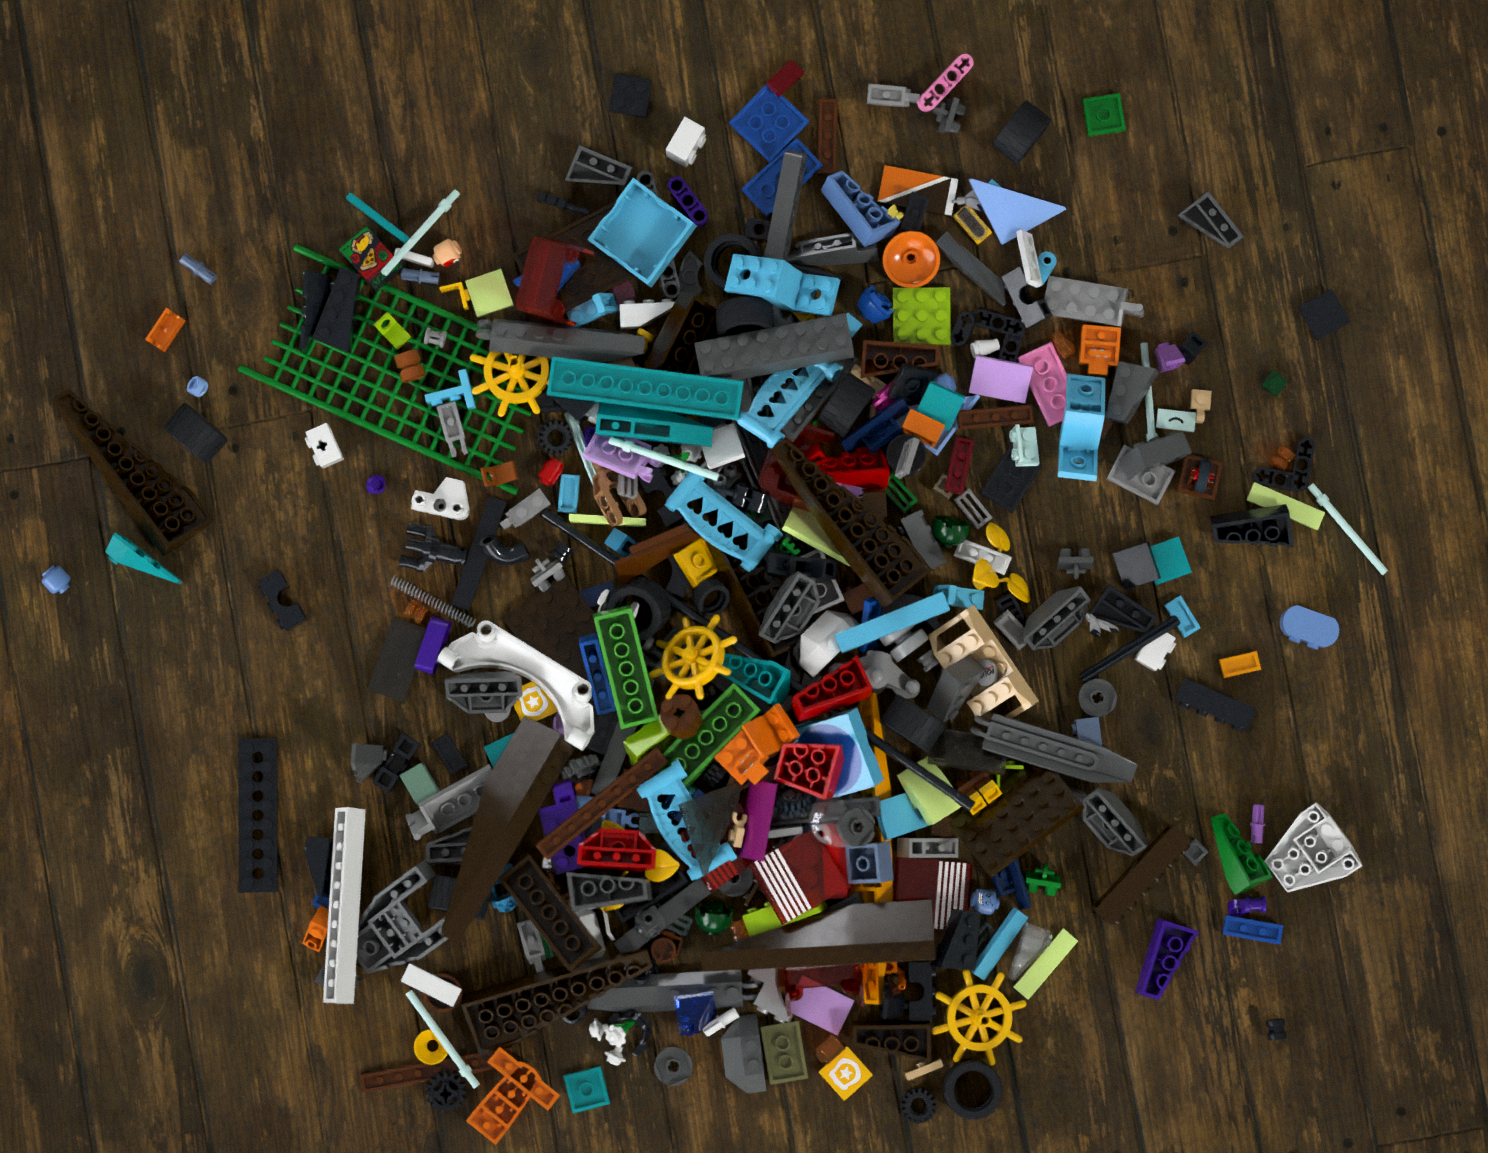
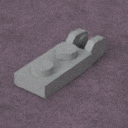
(452, 426)

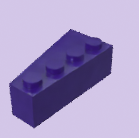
(1163, 957)

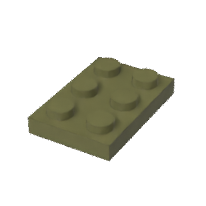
(784, 1052)

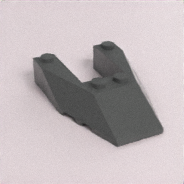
(390, 931)

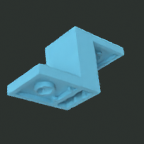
(782, 285)
(1081, 427)

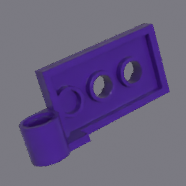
(554, 815)

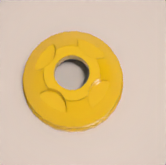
(423, 1053)

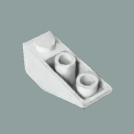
(638, 315)

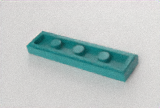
(377, 218)

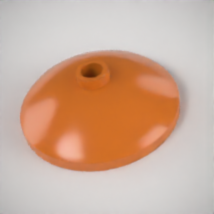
(911, 272)

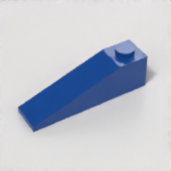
(597, 673)

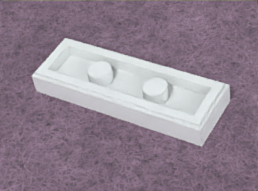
(1029, 258)
(972, 552)
(431, 984)

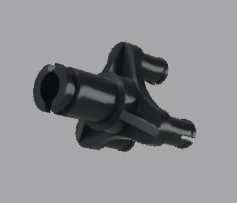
(430, 549)

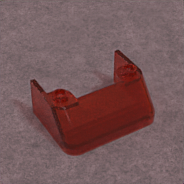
(543, 276)
(773, 476)
(799, 978)

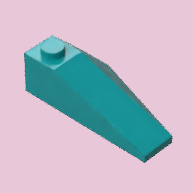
(125, 552)
(760, 677)

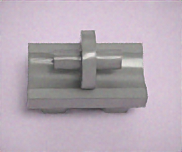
(540, 578)

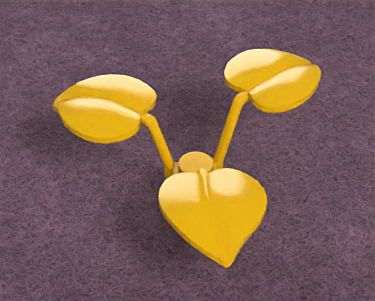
(985, 575)
(664, 866)

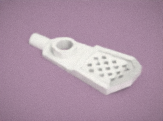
(607, 927)

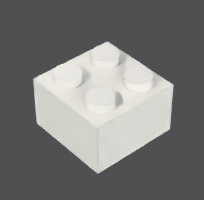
(686, 142)

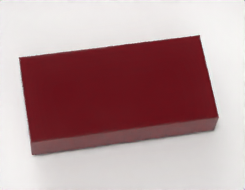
(785, 78)

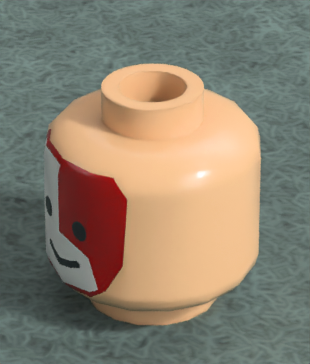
(447, 253)

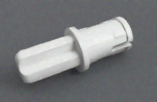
(721, 1021)

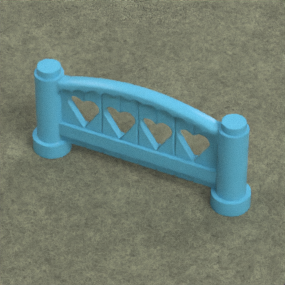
(769, 427)
(758, 539)
(670, 783)

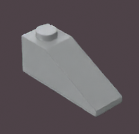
(927, 847)

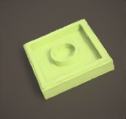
(489, 293)

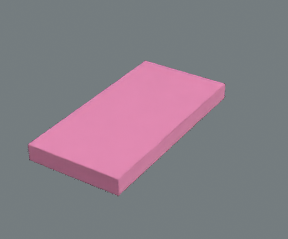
(1047, 381)

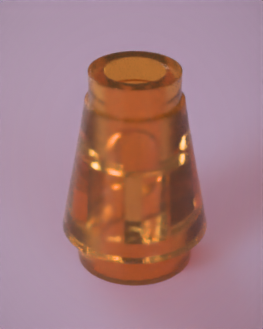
(1063, 345)

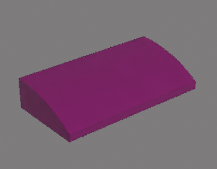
(759, 814)

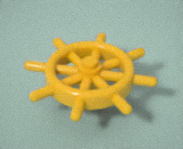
(516, 371)
(693, 657)
(978, 1017)

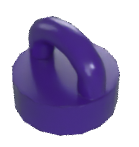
(375, 484)

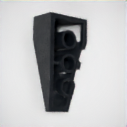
(315, 292)
(893, 1000)

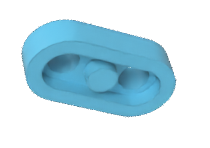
(1046, 269)

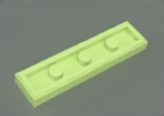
(1298, 511)
(596, 519)
(1045, 964)

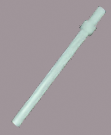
(443, 207)
(1148, 396)
(629, 446)
(1322, 500)
(465, 1070)

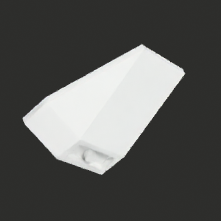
(1312, 852)

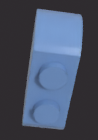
(1309, 627)

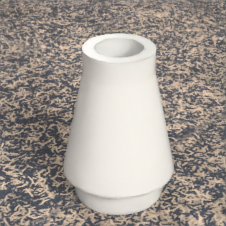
(984, 347)

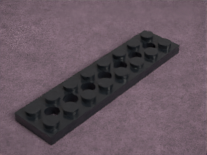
(268, 805)

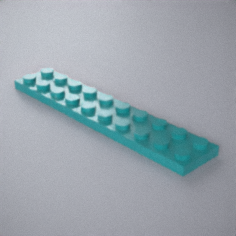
(645, 388)

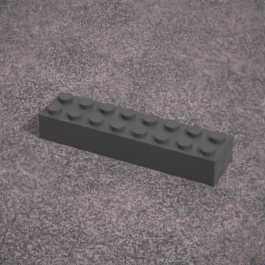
(776, 349)

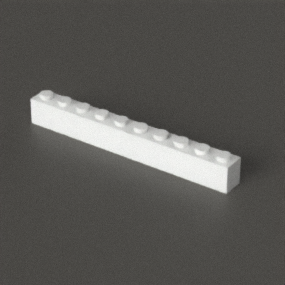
(344, 906)

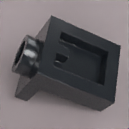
(1192, 347)

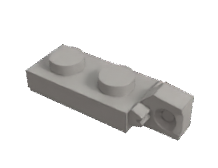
(890, 95)
(526, 510)
(532, 944)

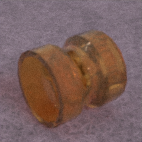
(1282, 457)
(417, 615)
(738, 929)

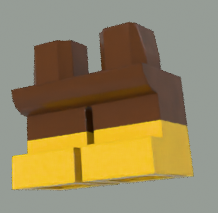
(981, 784)

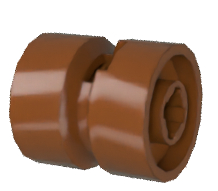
(410, 366)

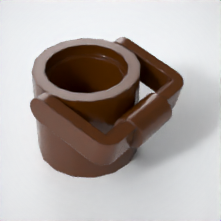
(665, 949)

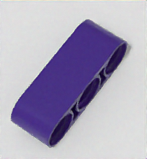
(686, 192)
(432, 645)

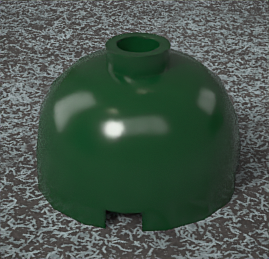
(950, 531)
(713, 917)

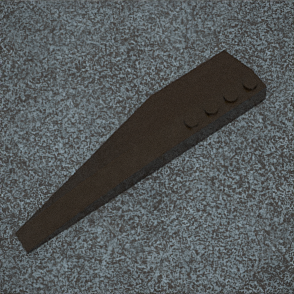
(503, 816)
(838, 937)

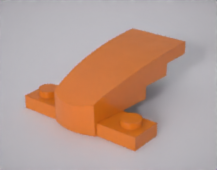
(509, 1096)

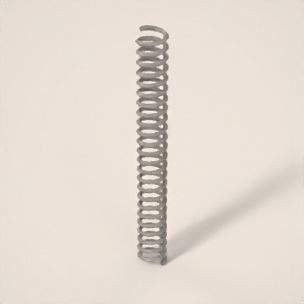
(431, 603)

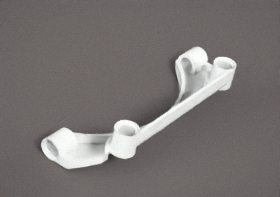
(509, 653)

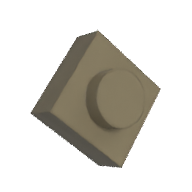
(939, 488)

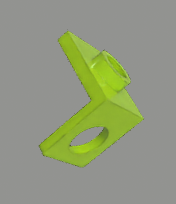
(393, 331)
(1009, 765)

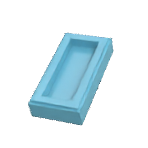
(568, 493)
(1187, 621)

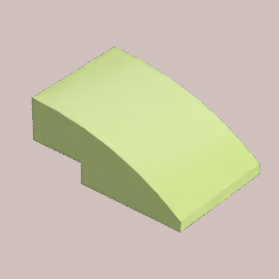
(928, 799)

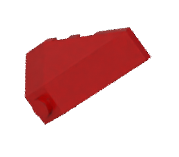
(858, 468)

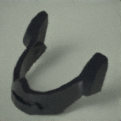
(640, 1022)

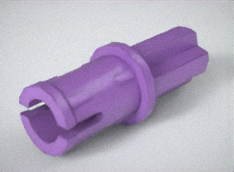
(1257, 823)

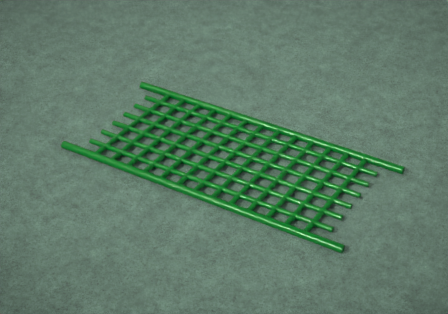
(384, 370)

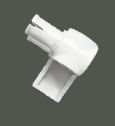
(450, 493)

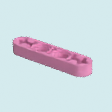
(945, 82)

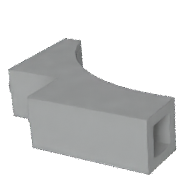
(769, 997)

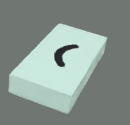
(1175, 420)

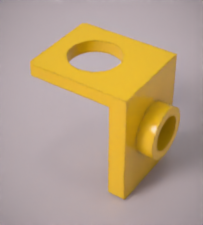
(464, 293)

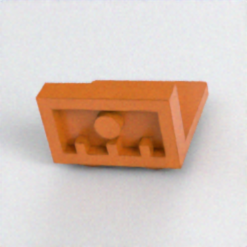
(771, 731)

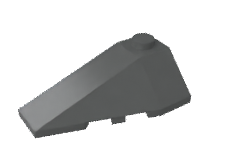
(367, 760)

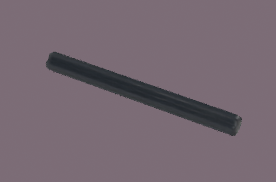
(1129, 648)

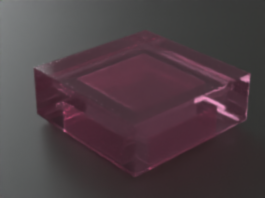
(624, 292)

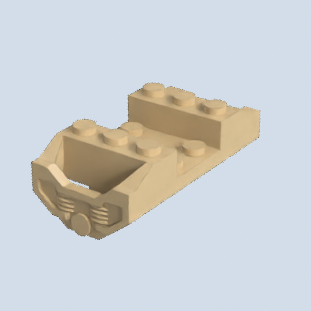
(981, 645)

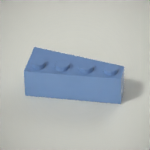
(858, 210)

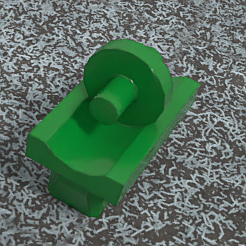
(1043, 877)

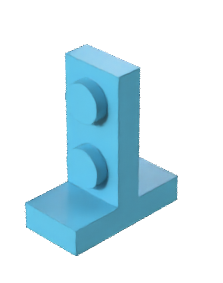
(593, 309)
(454, 393)
(960, 596)

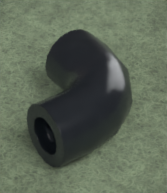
(504, 554)

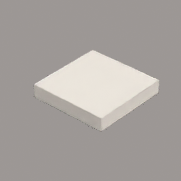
(725, 447)

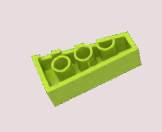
(765, 919)

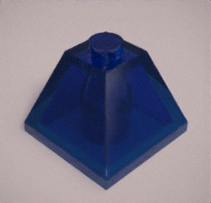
(694, 1012)

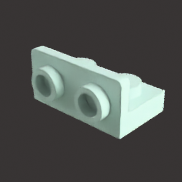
(1024, 446)

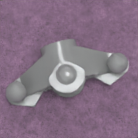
(885, 674)

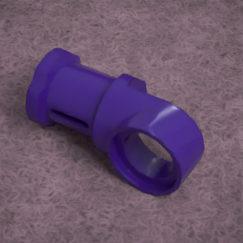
(1241, 906)

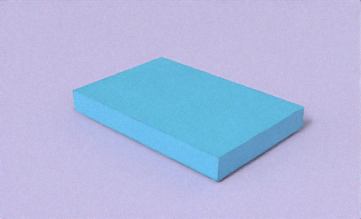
(899, 817)

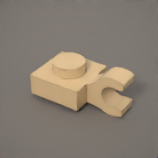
(1200, 402)
(736, 834)

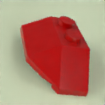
(617, 851)

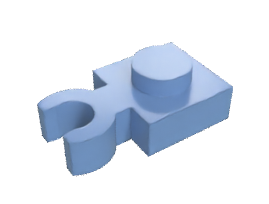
(619, 816)

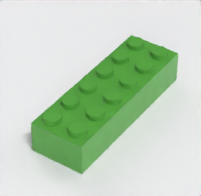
(625, 666)
(719, 726)

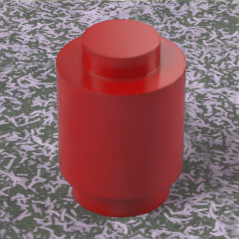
(550, 472)

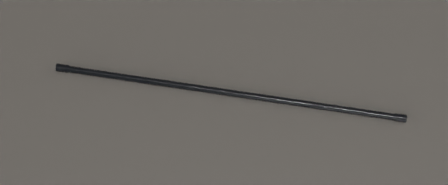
(960, 798)

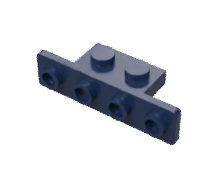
(878, 429)
(1010, 881)

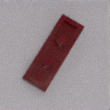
(959, 465)

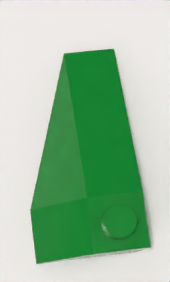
(1240, 865)

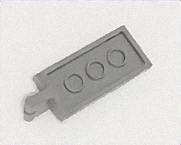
(1089, 301)
(449, 805)

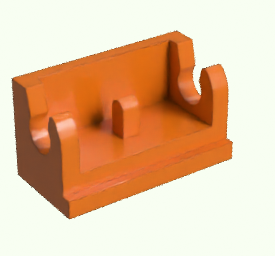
(165, 330)
(923, 427)

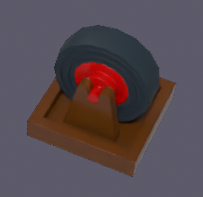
(1199, 477)

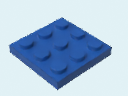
(768, 123)

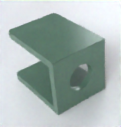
(419, 783)

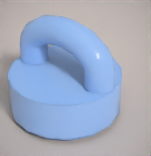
(197, 386)

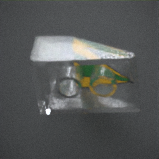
(1030, 946)

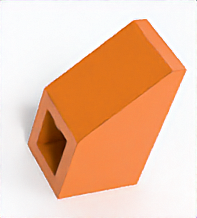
(317, 930)

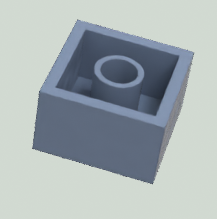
(869, 863)

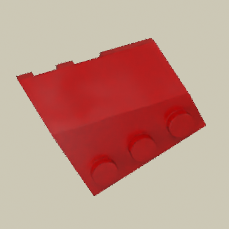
(810, 767)

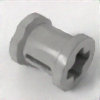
(431, 333)

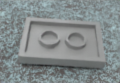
(1146, 485)

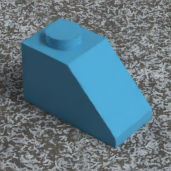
(620, 542)

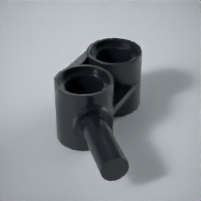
(745, 497)

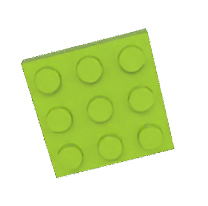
(922, 316)

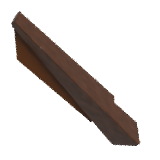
(654, 550)

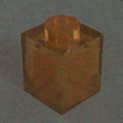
(829, 1048)

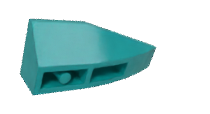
(650, 425)

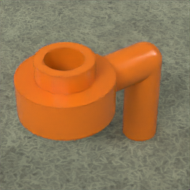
(891, 967)

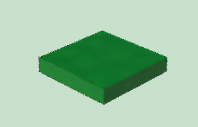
(1103, 114)

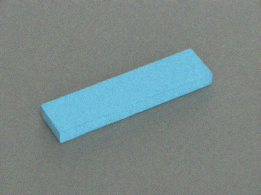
(999, 943)

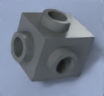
(649, 922)

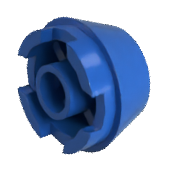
(874, 305)

